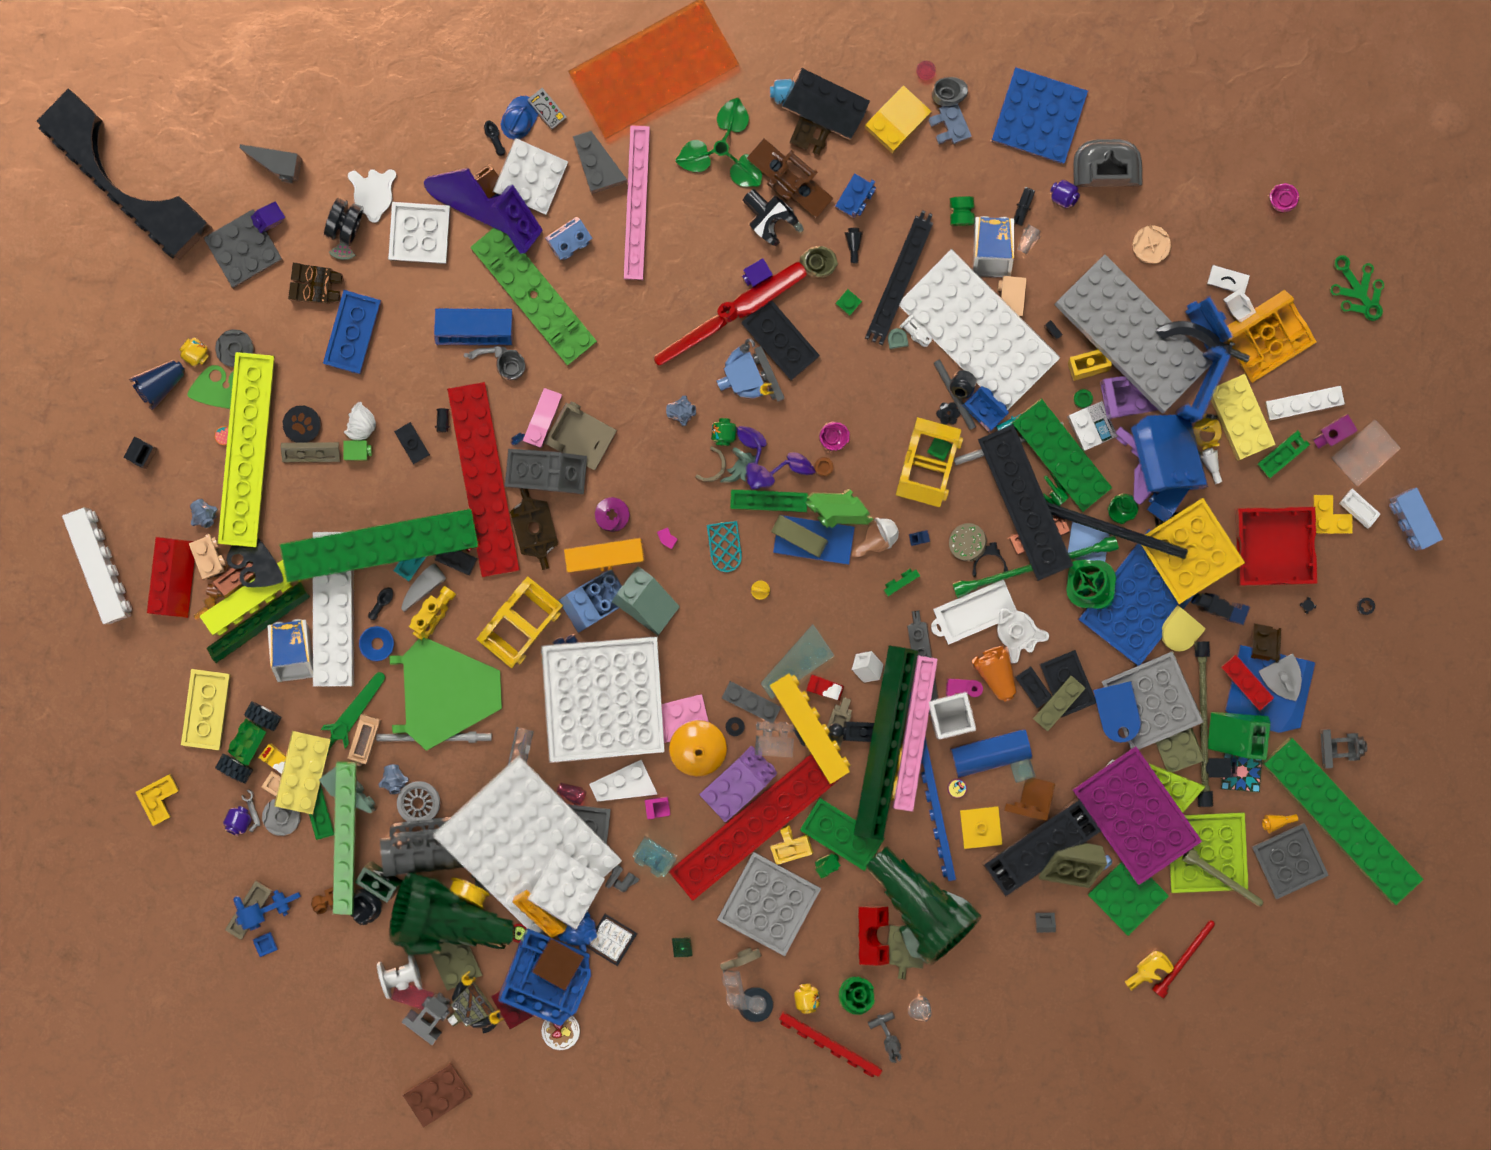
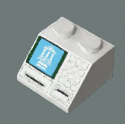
(1091, 426)

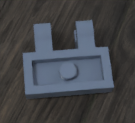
(954, 123)

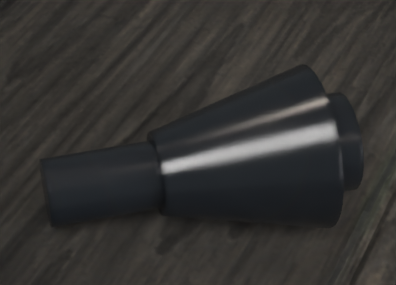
(853, 239)

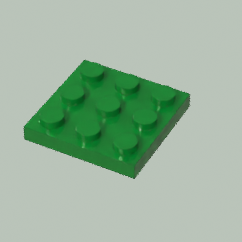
(1125, 899)

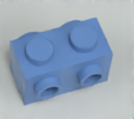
(568, 238)

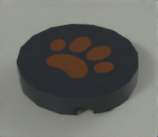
(301, 424)

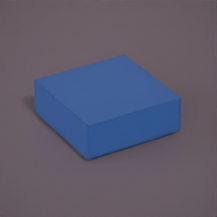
(265, 944)

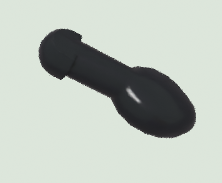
(492, 132)
(383, 599)

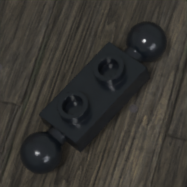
(852, 731)

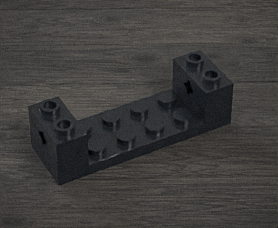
(1035, 850)

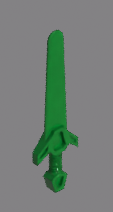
(343, 725)

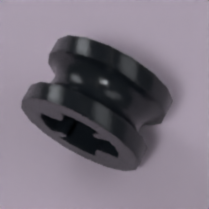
(1370, 602)

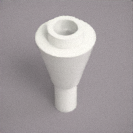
(1210, 459)

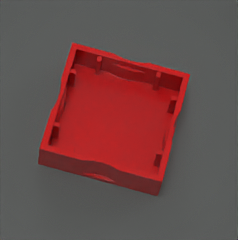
(1276, 546)

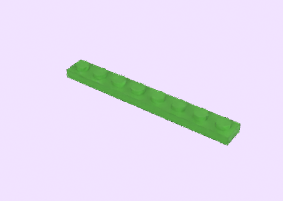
(344, 838)

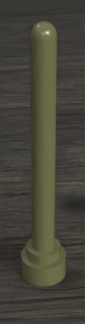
(1193, 858)

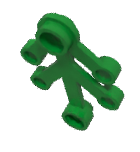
(1359, 291)

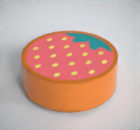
(221, 435)

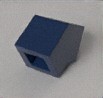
(919, 538)

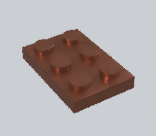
(437, 1095)

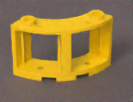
(922, 492)
(502, 648)

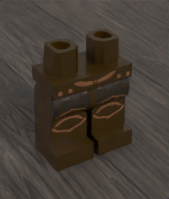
(320, 284)

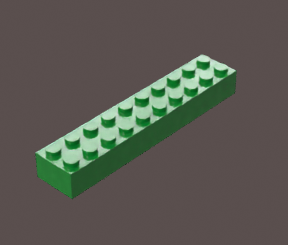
(378, 545)
(1342, 821)

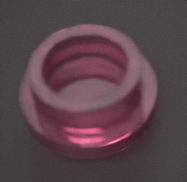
(926, 70)

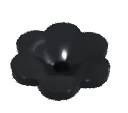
(944, 417)

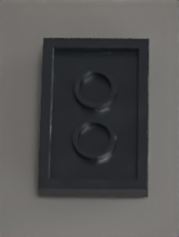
(1059, 670)

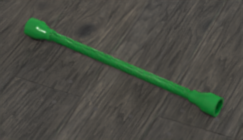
(962, 588)

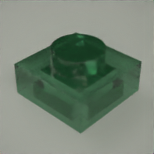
(682, 947)

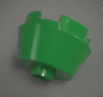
(856, 995)

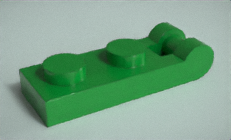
(1282, 454)

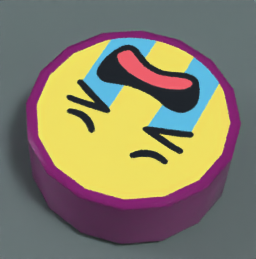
(957, 788)

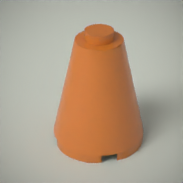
(997, 672)

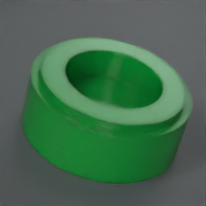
(1083, 398)

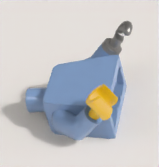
(743, 374)

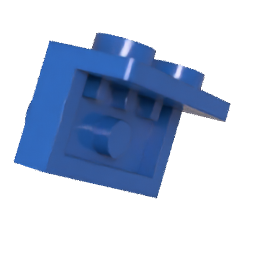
(986, 408)

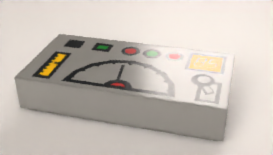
(546, 108)

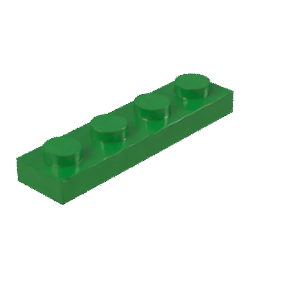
(768, 500)

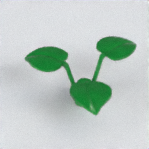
(695, 156)

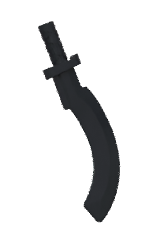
(1202, 334)

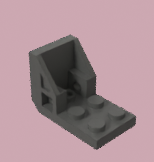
(546, 471)

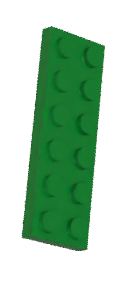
(1061, 455)

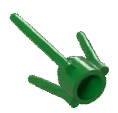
(1058, 494)

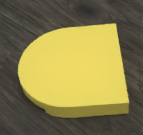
(1181, 630)

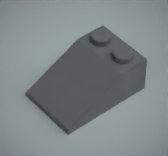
(280, 163)

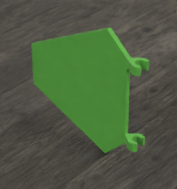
(444, 692)

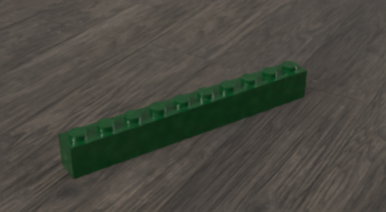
(885, 742)

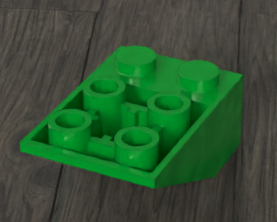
(1239, 734)

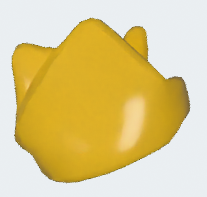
(1207, 422)

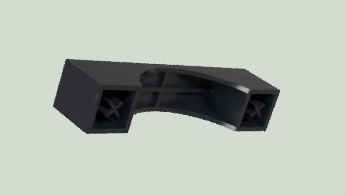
(77, 131)

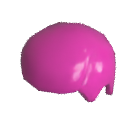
(1284, 197)
(834, 436)

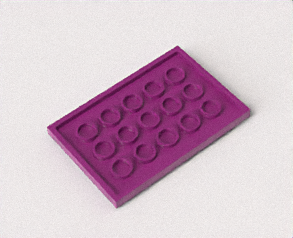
(1137, 815)

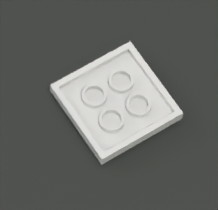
(532, 173)
(419, 232)
(566, 889)

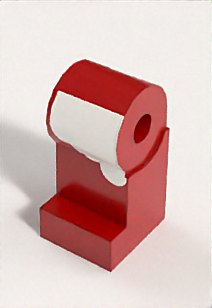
(825, 687)

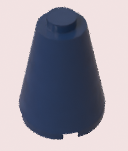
(157, 382)

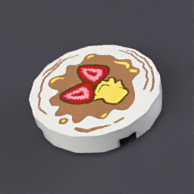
(561, 1036)

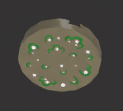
(968, 542)

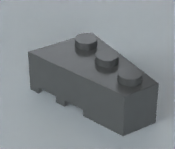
(597, 164)

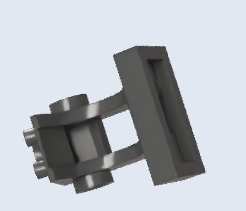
(1356, 747)
(436, 1007)

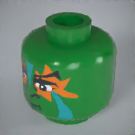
(723, 432)

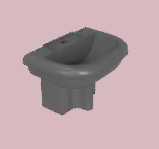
(1107, 164)

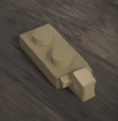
(840, 715)

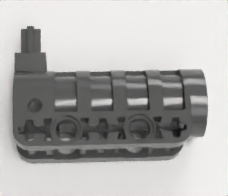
(416, 850)

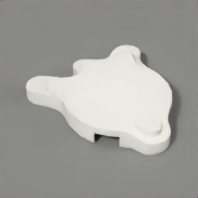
(373, 192)
(1018, 632)

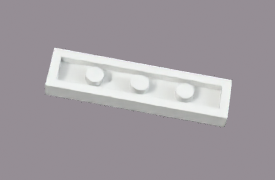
(1304, 403)

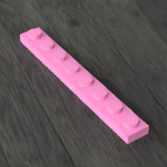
(636, 202)
(915, 733)

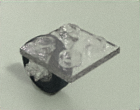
(754, 1003)

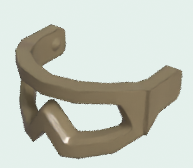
(717, 476)

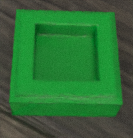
(939, 448)

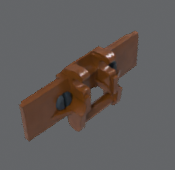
(787, 184)

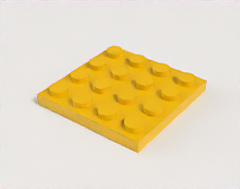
(1208, 547)

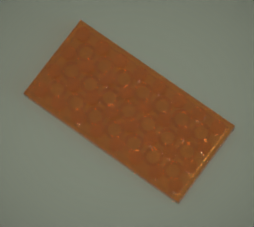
(653, 68)

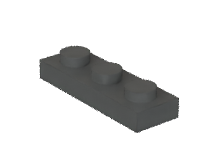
(767, 374)
(751, 702)

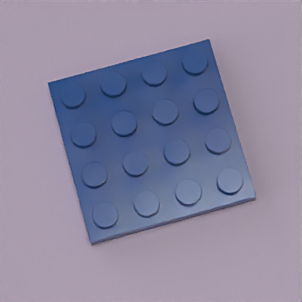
(1039, 115)

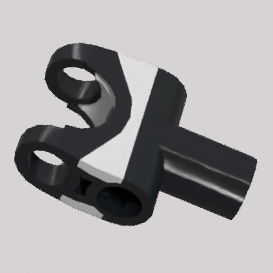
(767, 215)

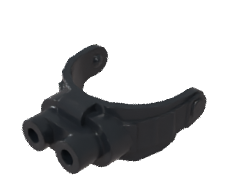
(990, 550)

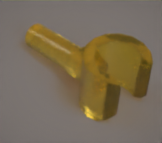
(209, 603)

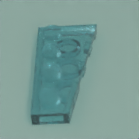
(801, 659)

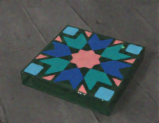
(1247, 775)

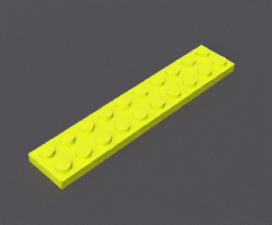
(246, 449)

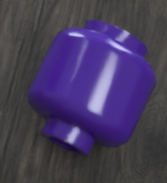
(1064, 194)
(237, 821)

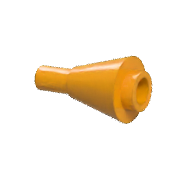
(1274, 822)

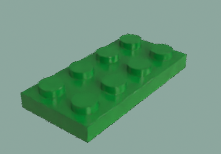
(836, 832)

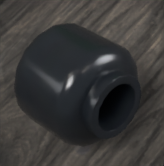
(963, 384)

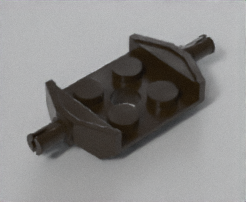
(538, 543)

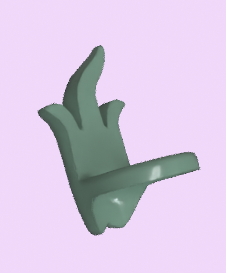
(739, 468)

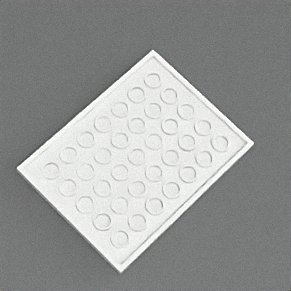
(513, 832)

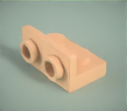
(207, 557)

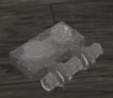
(774, 746)

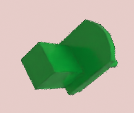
(827, 865)

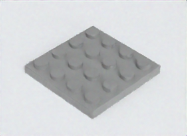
(1162, 700)
(769, 903)

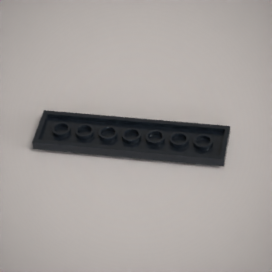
(1025, 502)

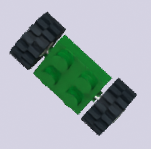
(247, 742)

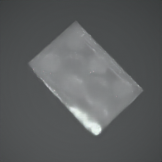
(1366, 453)

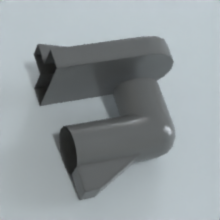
(629, 880)

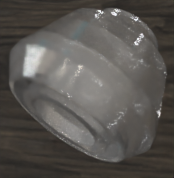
(920, 1009)

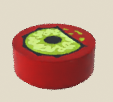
(518, 931)

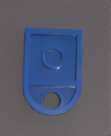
(1118, 709)

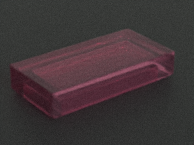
(411, 996)

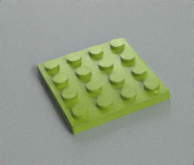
(1221, 847)

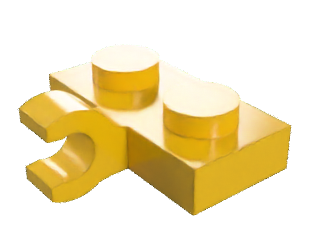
(791, 848)

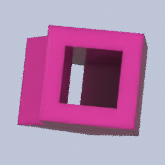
(666, 538)

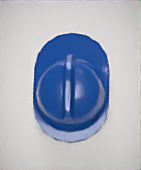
(518, 118)

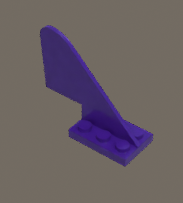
(502, 212)

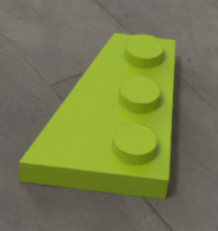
(1180, 788)

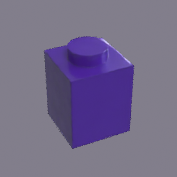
(267, 217)
(756, 273)

